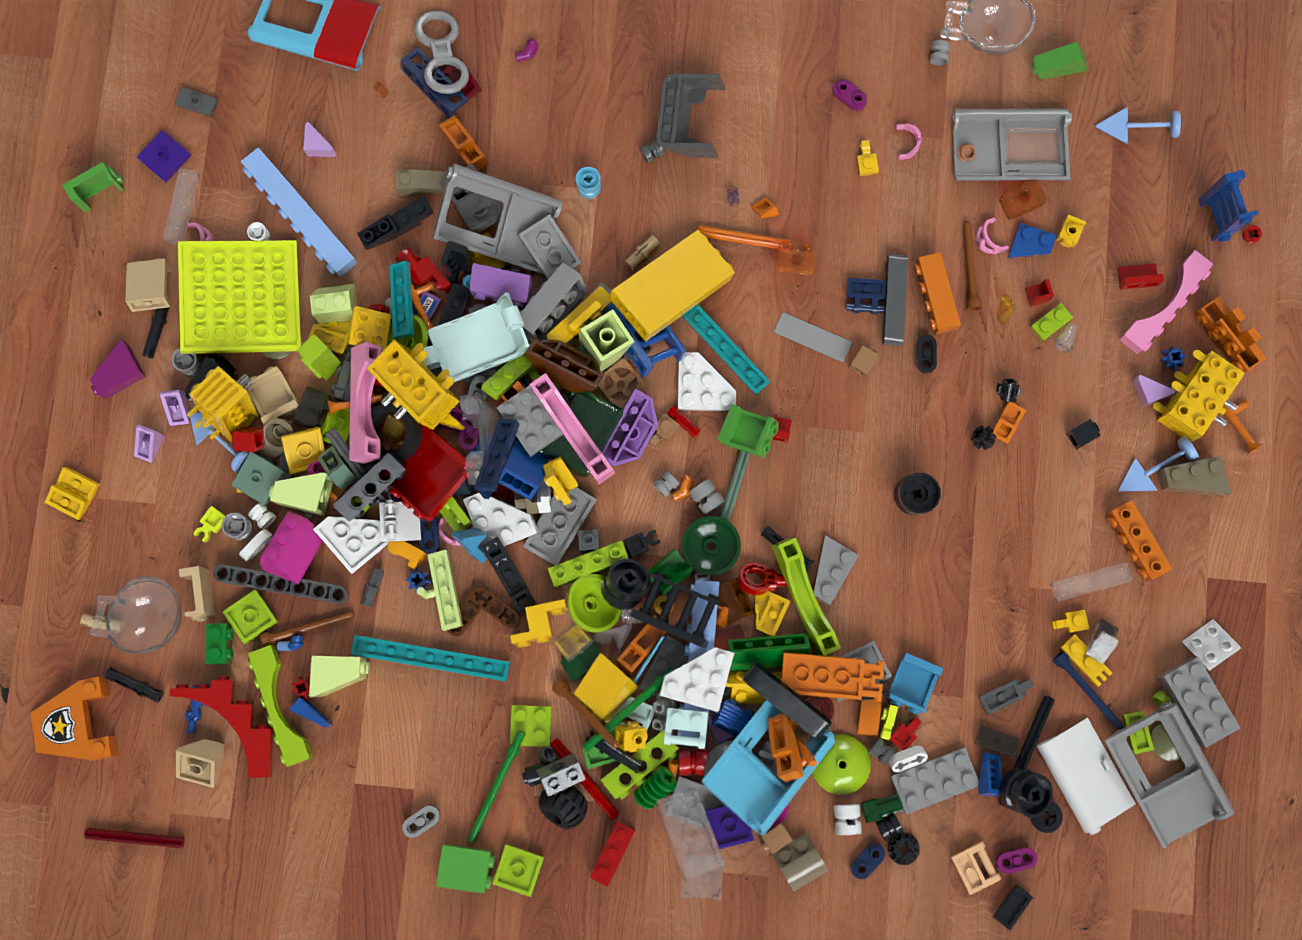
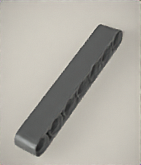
(272, 584)

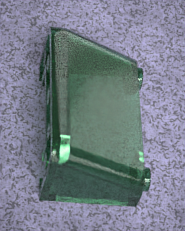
(599, 421)

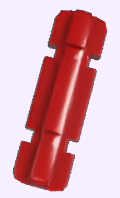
(684, 422)

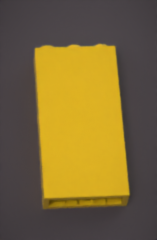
(671, 285)

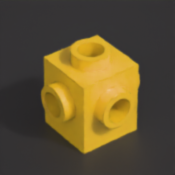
(631, 736)

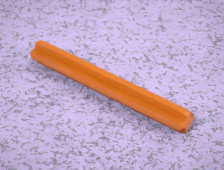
(741, 237)

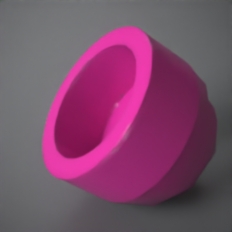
(319, 469)

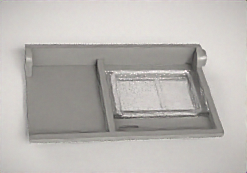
(1012, 140)

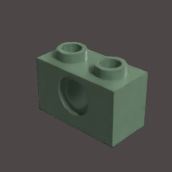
(337, 468)

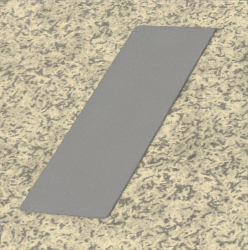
(812, 337)

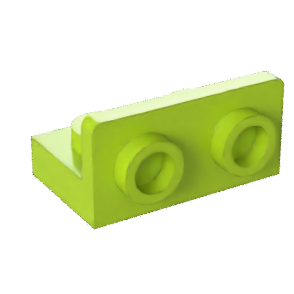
(455, 515)

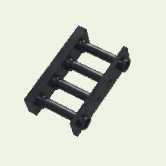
(661, 621)

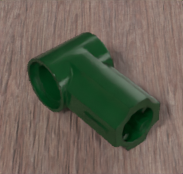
(878, 808)

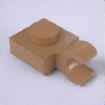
(665, 429)

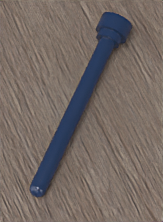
(1062, 661)

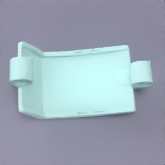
(478, 340)

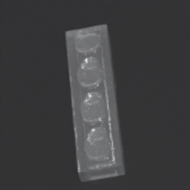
(181, 206)
(1091, 582)

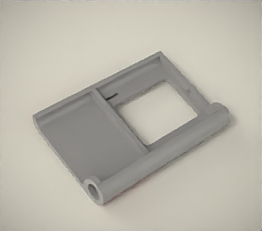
(519, 212)
(1183, 799)

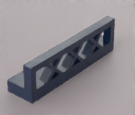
(417, 76)
(496, 457)

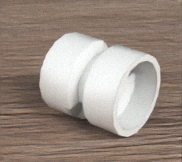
(850, 812)

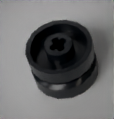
(625, 584)
(1026, 792)

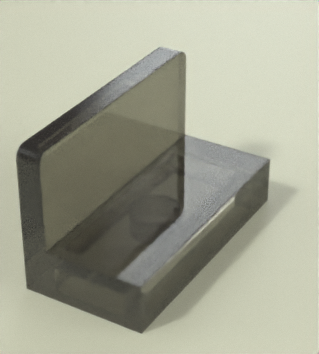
(997, 741)

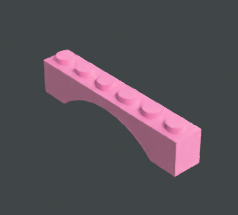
(1189, 273)
(572, 429)
(363, 437)

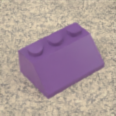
(493, 282)

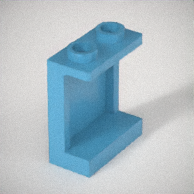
(913, 683)

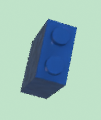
(523, 472)

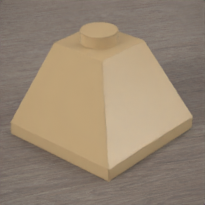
(200, 762)

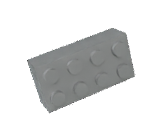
(552, 302)
(1199, 701)

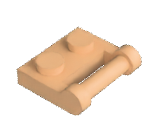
(970, 871)

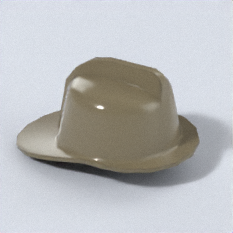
(272, 431)

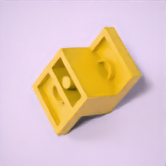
(539, 623)

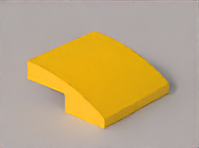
(72, 493)

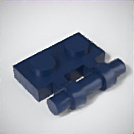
(866, 289)

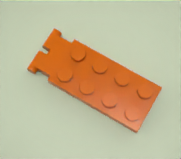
(832, 676)

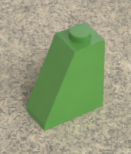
(1060, 62)

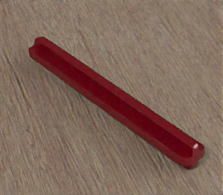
(134, 838)

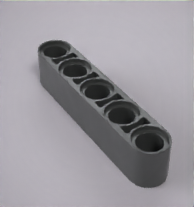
(895, 299)

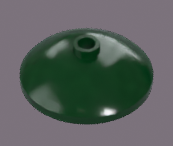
(712, 530)

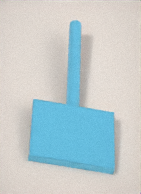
(648, 659)

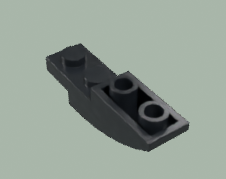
(395, 225)

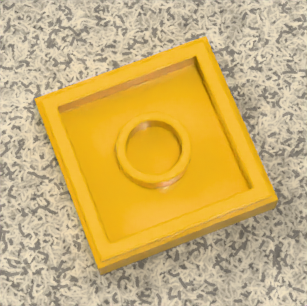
(302, 449)

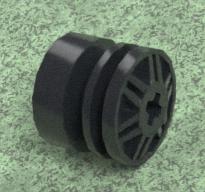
(928, 492)

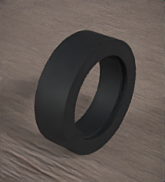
(413, 430)

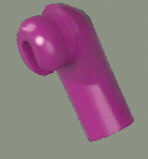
(529, 52)

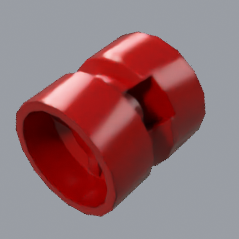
(692, 762)

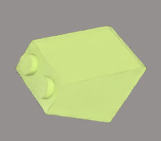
(333, 303)
(605, 339)
(303, 493)
(335, 673)

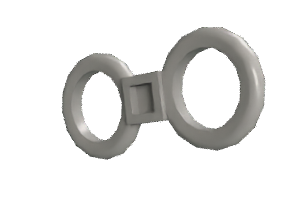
(441, 52)

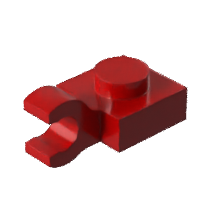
(903, 735)

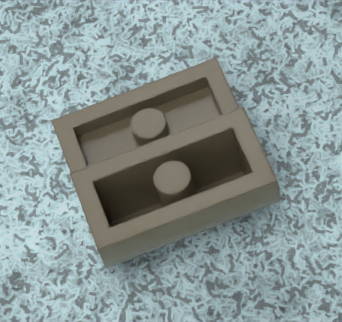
(800, 862)

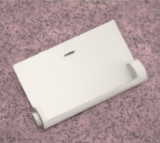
(1086, 776)

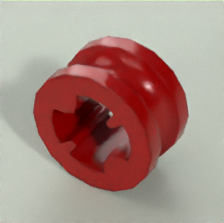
(1257, 230)

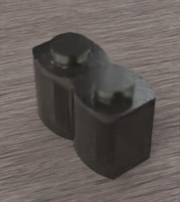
(312, 408)

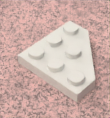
(702, 386)
(499, 519)
(351, 541)
(700, 680)

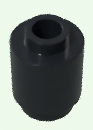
(530, 775)

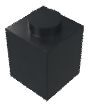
(1083, 434)

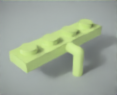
(443, 590)

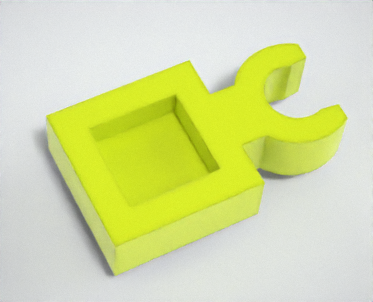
(211, 522)
(888, 716)

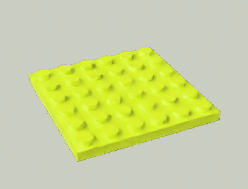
(238, 296)

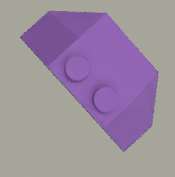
(633, 430)

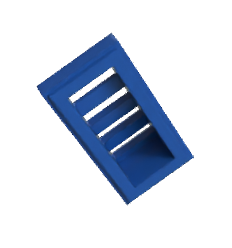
(309, 711)
(990, 781)

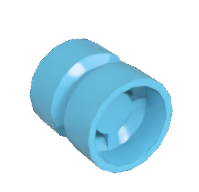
(588, 182)

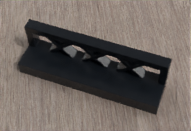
(456, 260)

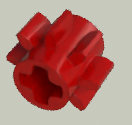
(298, 690)

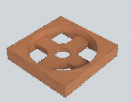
(627, 379)

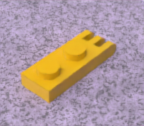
(1090, 667)

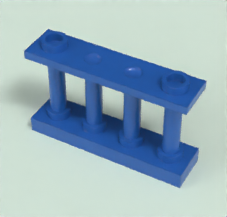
(1215, 199)
(643, 362)

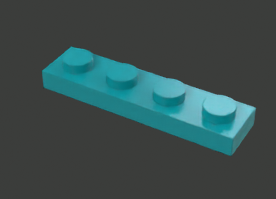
(401, 300)

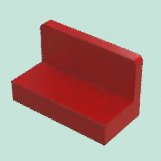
(1139, 276)

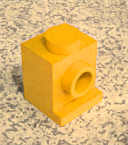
(1073, 224)

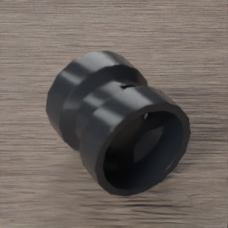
(889, 827)

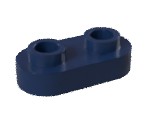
(430, 534)
(865, 858)

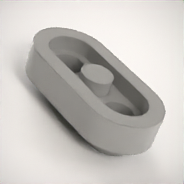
(421, 820)

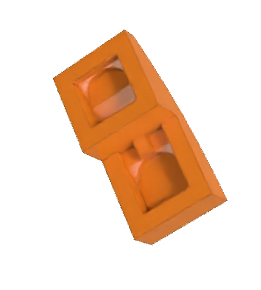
(1008, 422)
(869, 717)

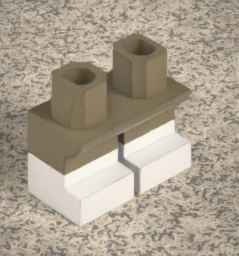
(539, 502)

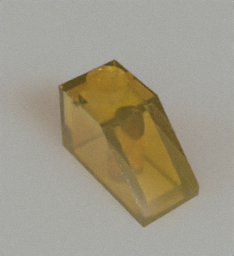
(394, 430)

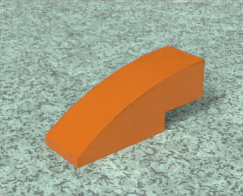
(463, 143)
(639, 648)
(785, 748)

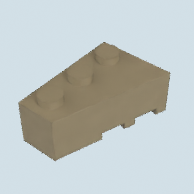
(1199, 477)

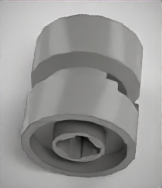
(186, 363)
(707, 497)
(237, 526)

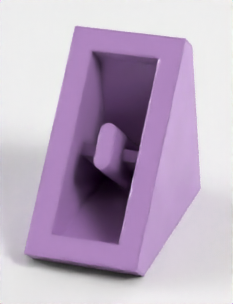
(315, 144)
(1151, 391)
(175, 406)
(147, 443)

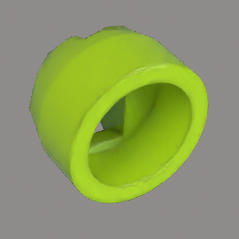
(1160, 697)

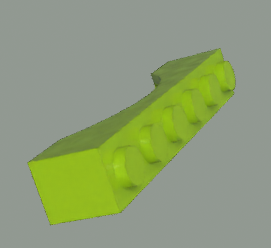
(794, 571)
(266, 667)

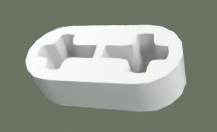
(256, 545)
(908, 758)

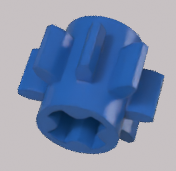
(1168, 355)
(415, 576)

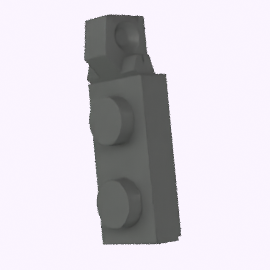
(1004, 695)

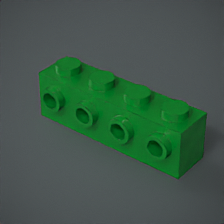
(770, 650)

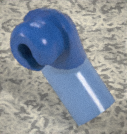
(293, 645)

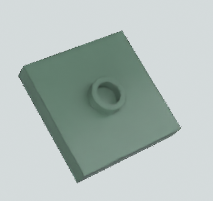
(257, 477)

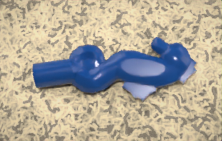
(193, 715)

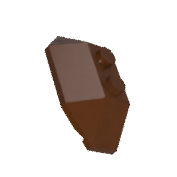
(564, 365)

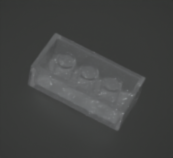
(690, 834)

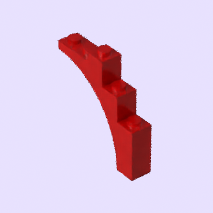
(220, 697)

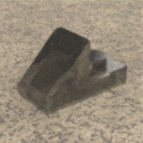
(1102, 641)

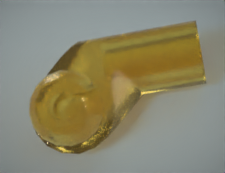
(1007, 307)

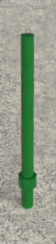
(657, 684)
(512, 751)

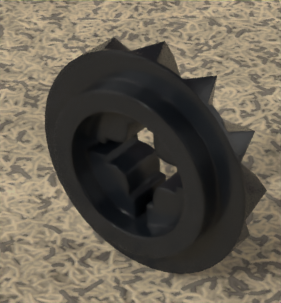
(1052, 823)
(899, 840)

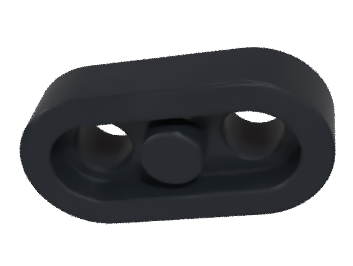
(926, 355)

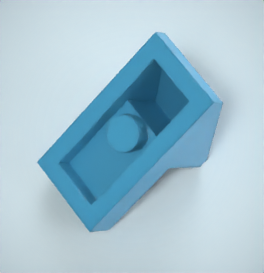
(470, 541)

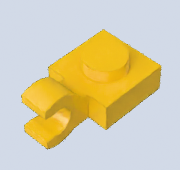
(867, 162)
(1073, 621)

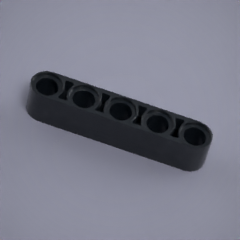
(787, 700)

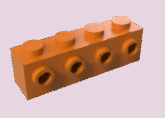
(937, 293)
(1139, 541)

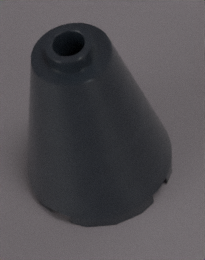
(208, 363)

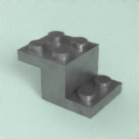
(474, 209)

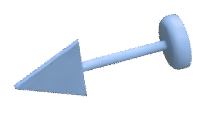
(1118, 125)
(202, 433)
(1138, 479)

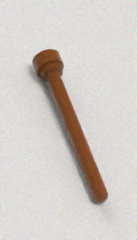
(973, 302)
(271, 638)
(562, 689)

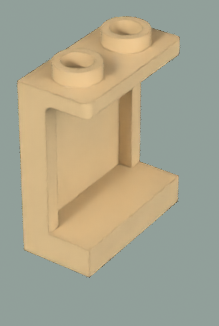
(147, 285)
(272, 395)
(202, 592)

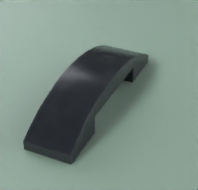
(508, 574)

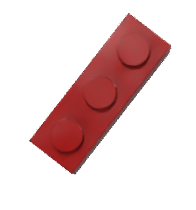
(612, 853)

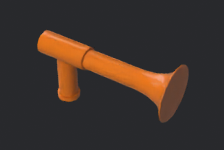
(416, 301)
(334, 407)
(1233, 418)
(807, 757)

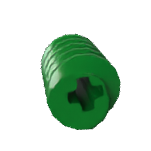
(655, 788)

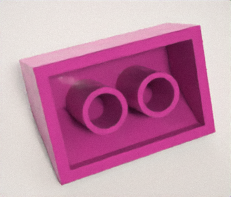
(291, 548)

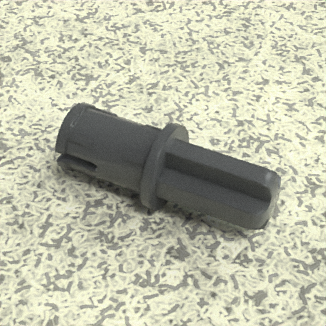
(372, 587)

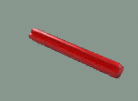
(588, 783)

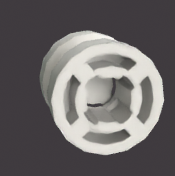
(255, 230)
(262, 516)

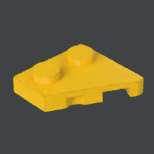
(333, 335)
(770, 612)

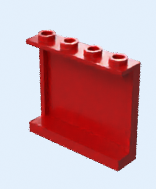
(431, 476)

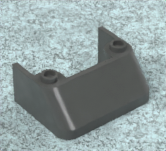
(677, 96)

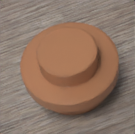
(966, 152)

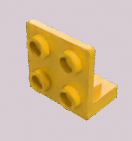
(369, 327)

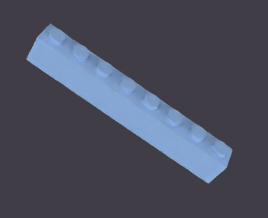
(299, 212)
(692, 650)

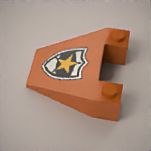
(65, 727)

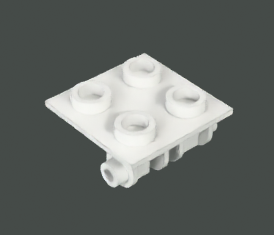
(398, 522)
(1211, 644)

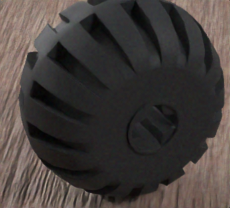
(564, 808)

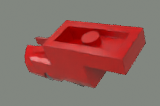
(423, 270)

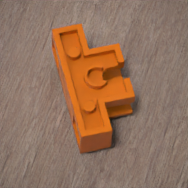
(1230, 335)

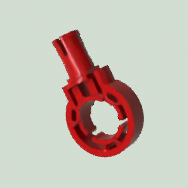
(769, 578)

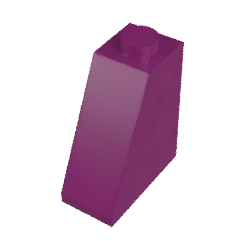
(116, 372)

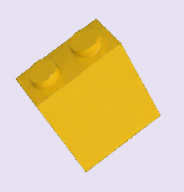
(604, 689)

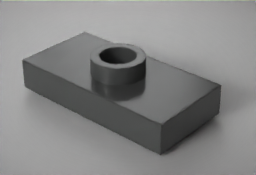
(196, 102)

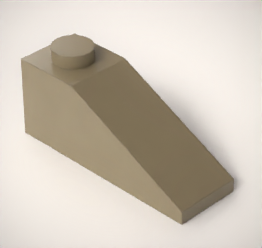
(419, 182)

